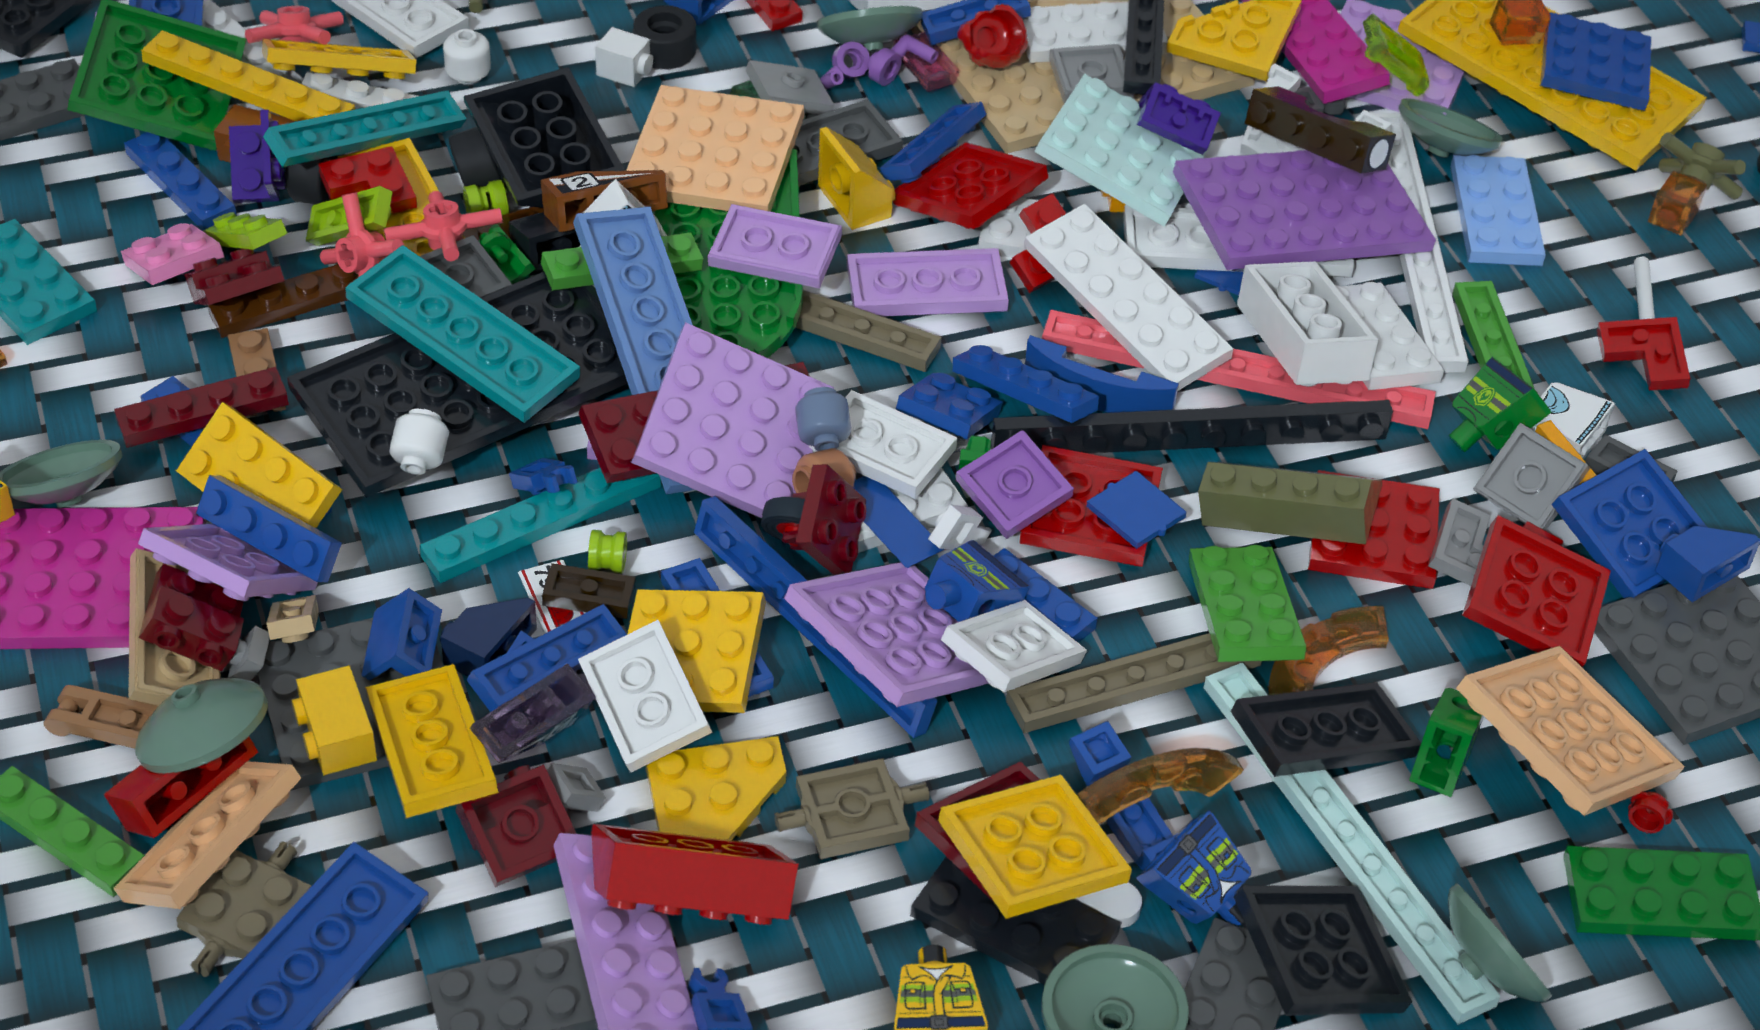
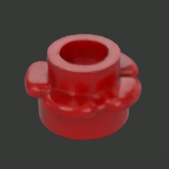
(1649, 812)

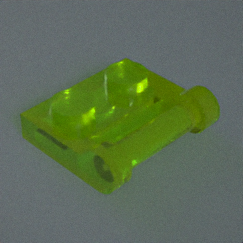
(1395, 54)

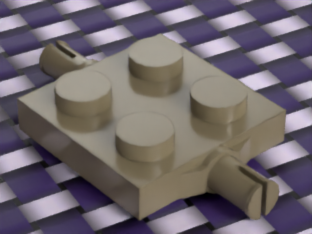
(852, 808)
(240, 905)

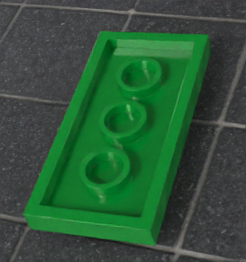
(1662, 893)

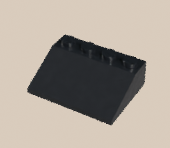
(540, 132)

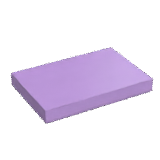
(775, 246)

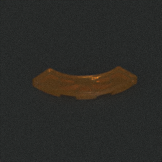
(1328, 641)
(1182, 769)

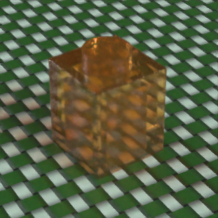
(1520, 21)
(1677, 203)

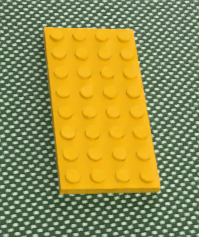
(1463, 36)

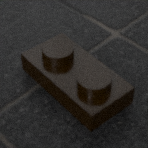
(586, 589)

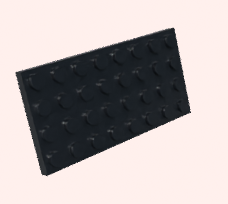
(367, 389)

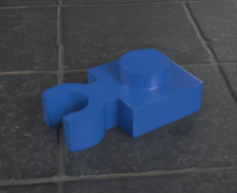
(542, 476)
(713, 1006)

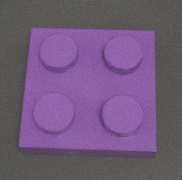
(1014, 484)

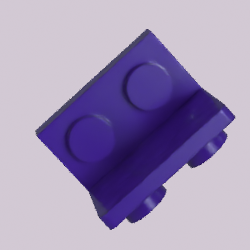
(1178, 117)
(254, 168)

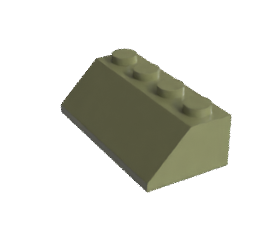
(1288, 502)

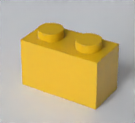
(335, 720)

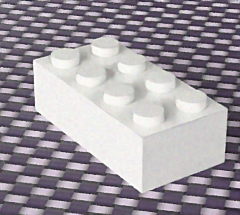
(1307, 323)

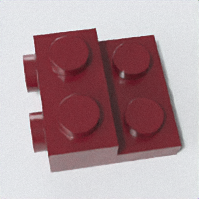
(231, 278)
(192, 618)
(516, 824)

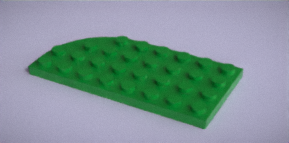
(733, 304)

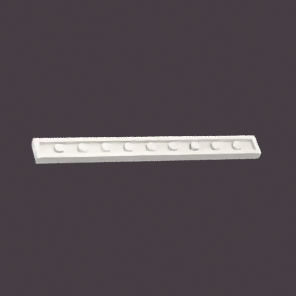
(1425, 271)

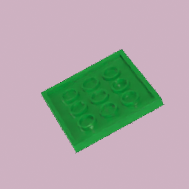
(129, 92)

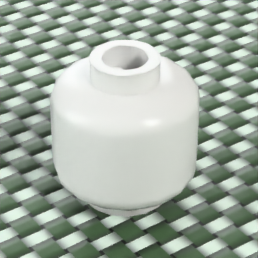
(467, 56)
(419, 441)

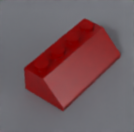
(692, 874)

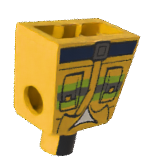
(938, 995)

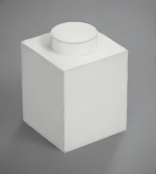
(623, 57)

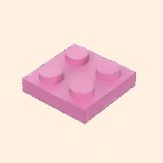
(170, 253)

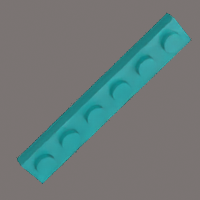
(363, 128)
(529, 522)

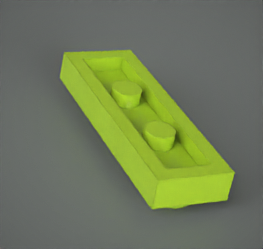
(329, 219)
(245, 231)

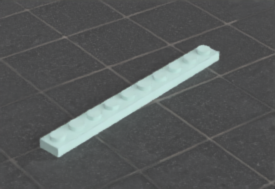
(1370, 867)

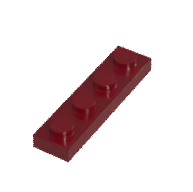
(196, 406)

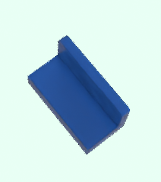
(402, 636)

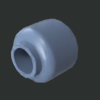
(823, 418)

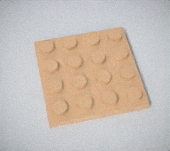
(718, 147)
(1570, 729)

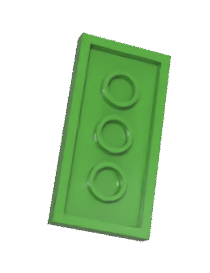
(1246, 604)

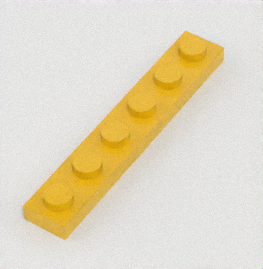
(239, 79)

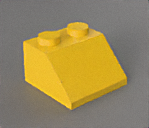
(852, 181)

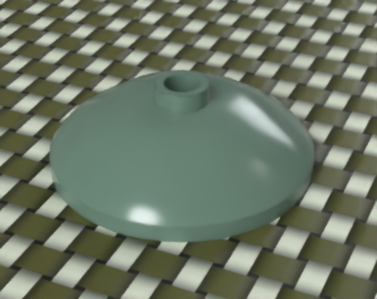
(870, 26)
(1447, 133)
(62, 472)
(200, 724)
(1489, 951)
(1115, 988)

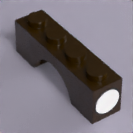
(1343, 141)

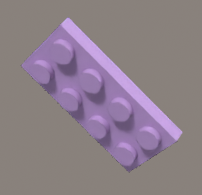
(927, 282)

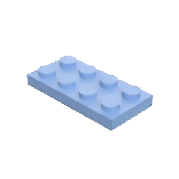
(1497, 210)

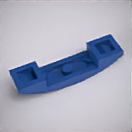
(1114, 391)
(1137, 826)

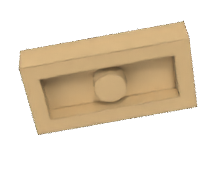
(293, 619)

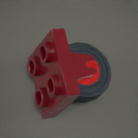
(821, 520)

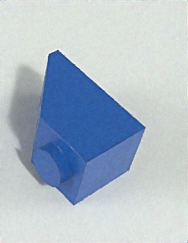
(1705, 559)

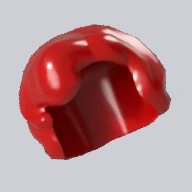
(994, 37)

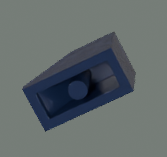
(486, 633)

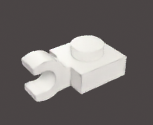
(958, 526)

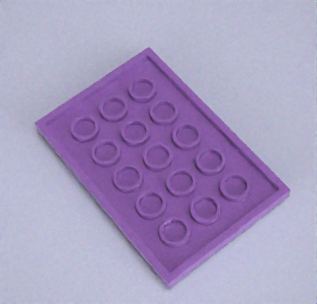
(1299, 209)

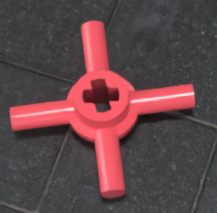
(294, 24)
(444, 225)
(360, 248)

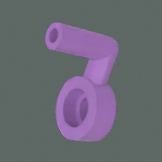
(886, 63)
(840, 71)

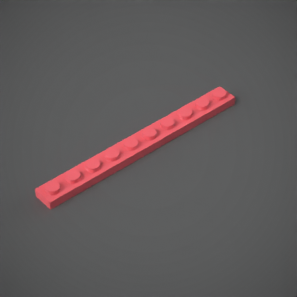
(1244, 371)

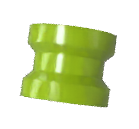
(607, 551)

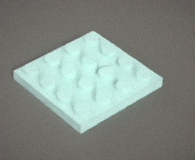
(1104, 146)

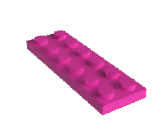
(1331, 54)

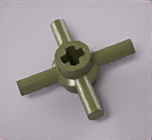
(1703, 164)

